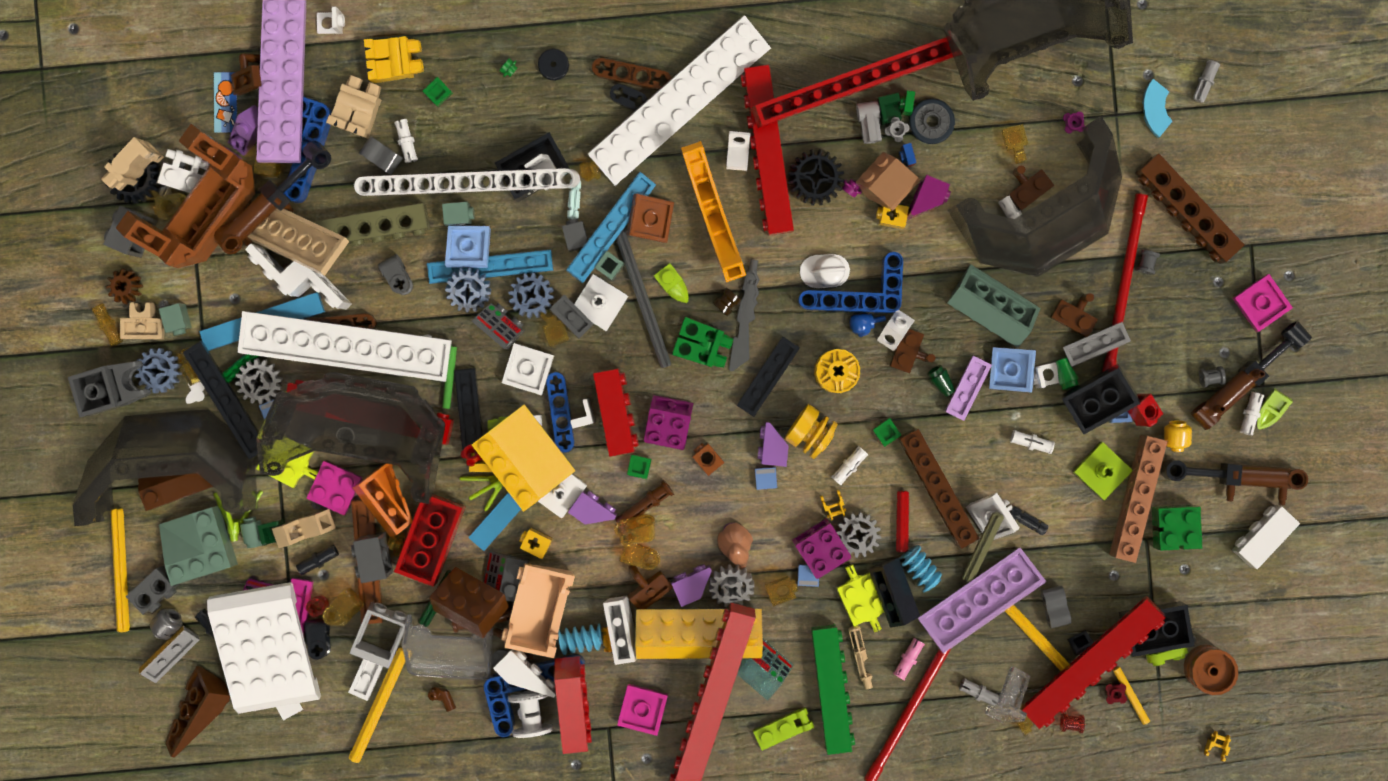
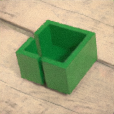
(1180, 527)

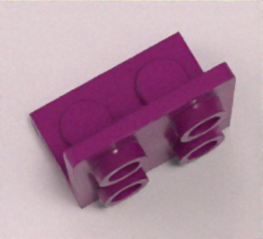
(668, 422)
(821, 548)

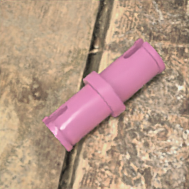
(908, 659)

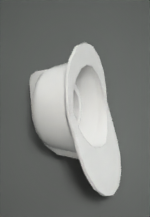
(824, 271)

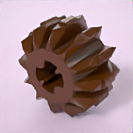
(117, 283)

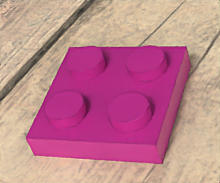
(1262, 303)
(334, 487)
(642, 709)

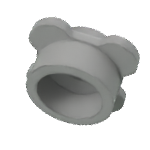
(896, 123)

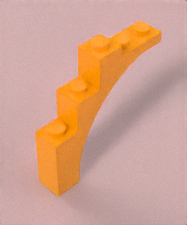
(712, 212)

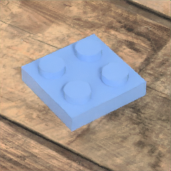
(467, 246)
(1012, 369)

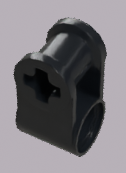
(317, 635)

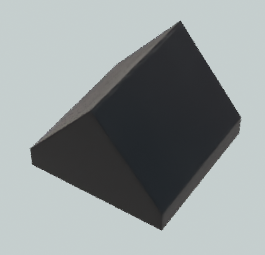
(1080, 642)

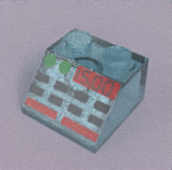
(765, 673)

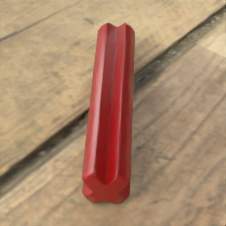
(902, 522)

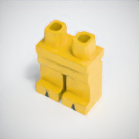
(392, 59)

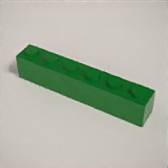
(832, 690)

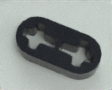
(631, 93)

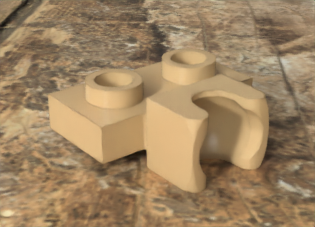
(142, 324)

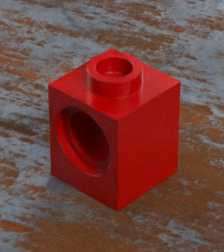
(1147, 412)

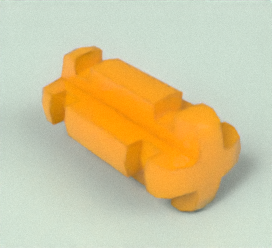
(606, 640)

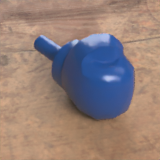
(863, 323)

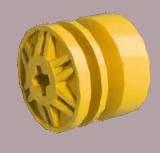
(824, 371)
(812, 432)

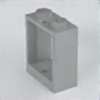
(373, 653)

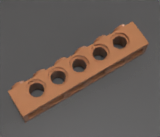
(1138, 498)

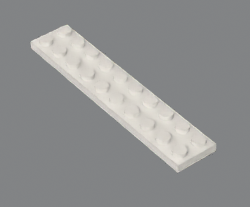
(679, 100)
(344, 346)

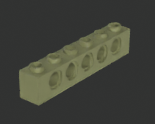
(418, 226)

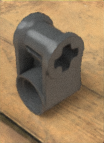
(394, 272)

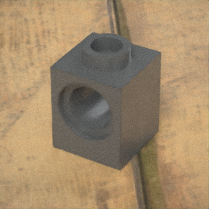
(575, 235)

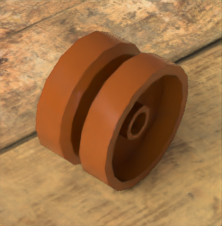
(1211, 669)

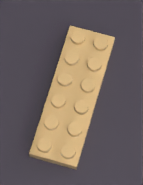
(300, 240)

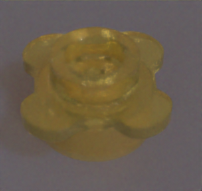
(585, 171)
(396, 544)

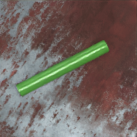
(449, 381)

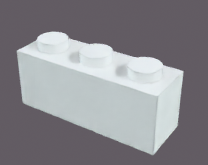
(1265, 536)
(620, 629)

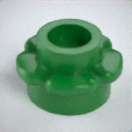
(508, 67)

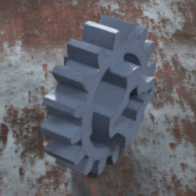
(477, 290)
(527, 303)
(159, 362)

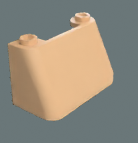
(537, 609)

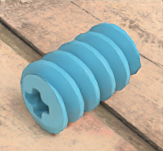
(921, 568)
(580, 639)

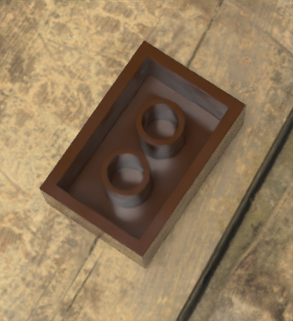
(469, 602)

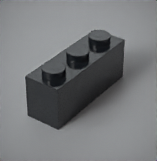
(894, 592)

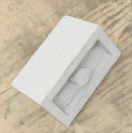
(588, 419)

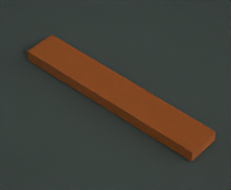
(364, 525)

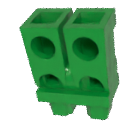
(706, 348)

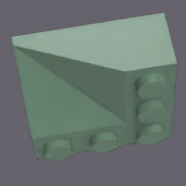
(196, 545)

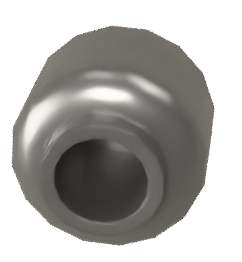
(166, 624)

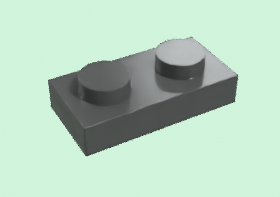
(571, 316)

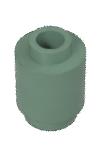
(250, 532)

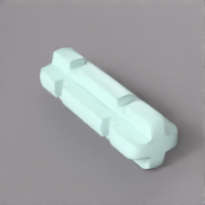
(574, 202)

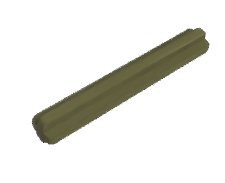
(982, 547)

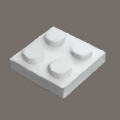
(528, 369)

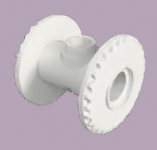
(529, 714)

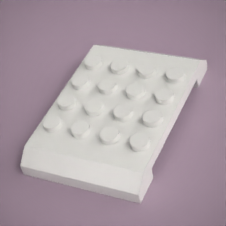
(262, 648)

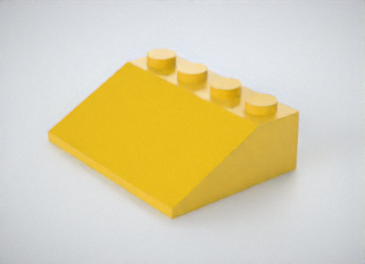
(523, 457)

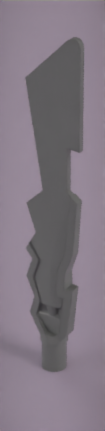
(746, 314)

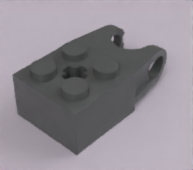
(106, 388)

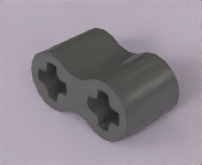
(380, 155)
(1055, 607)

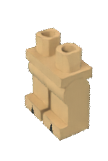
(356, 109)
(130, 163)

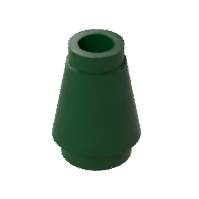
(940, 379)

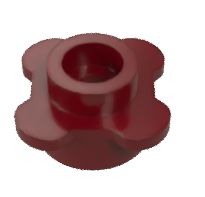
(1111, 689)

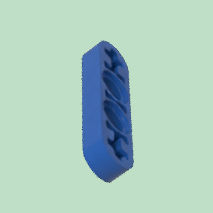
(560, 412)

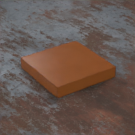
(650, 218)

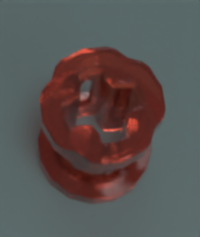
(312, 609)
(1073, 723)

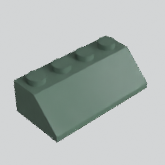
(994, 306)

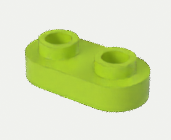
(1159, 658)

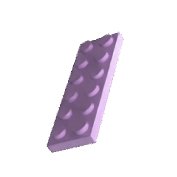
(981, 600)

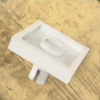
(600, 302)
(563, 495)
(983, 508)

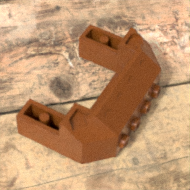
(211, 204)

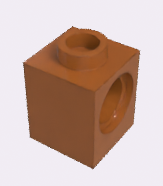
(712, 466)

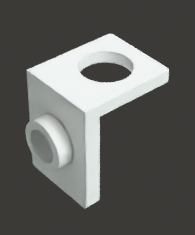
(338, 22)
(738, 151)
(541, 162)
(897, 328)
(1038, 379)

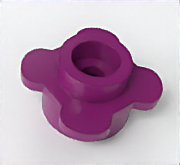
(1078, 118)
(851, 188)

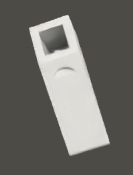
(519, 672)

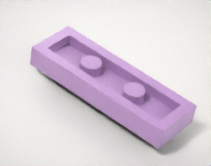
(968, 388)

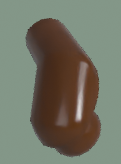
(443, 695)

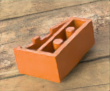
(384, 499)

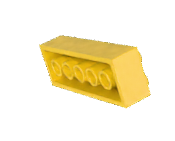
(686, 633)

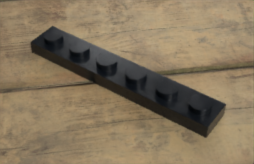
(223, 397)

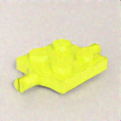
(295, 470)
(861, 599)

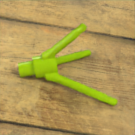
(495, 483)
(233, 525)

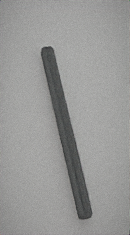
(643, 300)

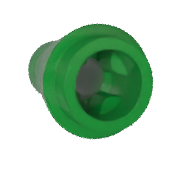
(1066, 375)

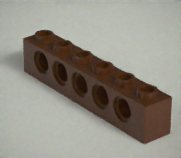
(1229, 242)
(938, 488)

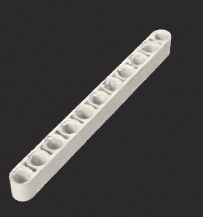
(416, 182)

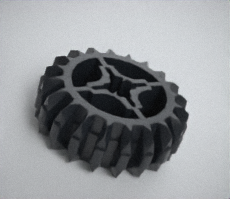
(807, 177)
(141, 190)

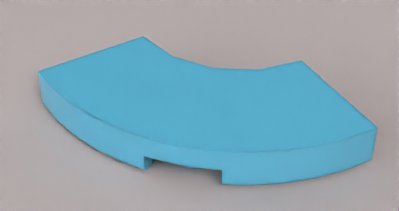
(1154, 108)

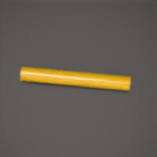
(1131, 696)

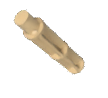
(861, 656)

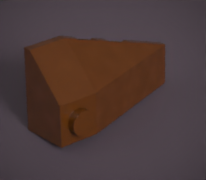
(167, 489)
(203, 703)

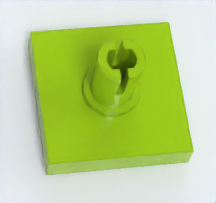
(1102, 470)

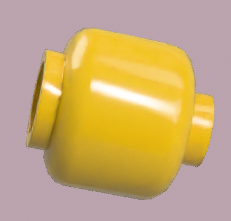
(1178, 435)

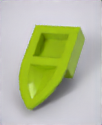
(672, 283)
(1273, 409)

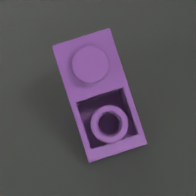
(245, 130)
(774, 447)
(590, 510)
(691, 586)

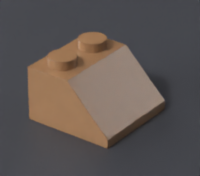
(887, 181)

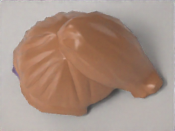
(735, 543)

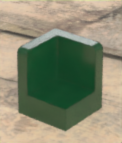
(889, 108)
(266, 533)

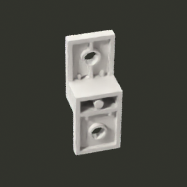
(296, 278)

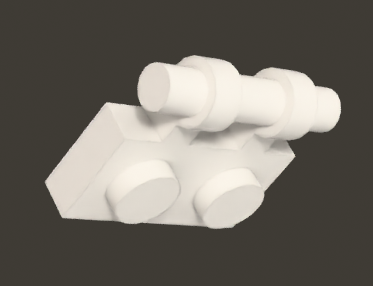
(180, 178)

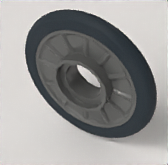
(922, 130)

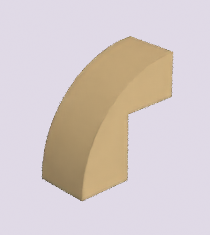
(303, 528)

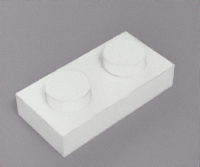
(365, 679)

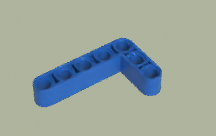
(312, 123)
(859, 297)
(502, 695)

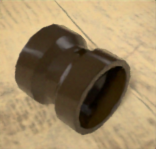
(727, 301)

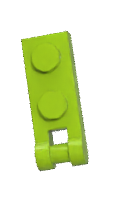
(783, 728)

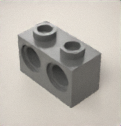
(151, 587)

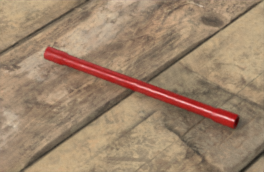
(1138, 212)
(877, 766)

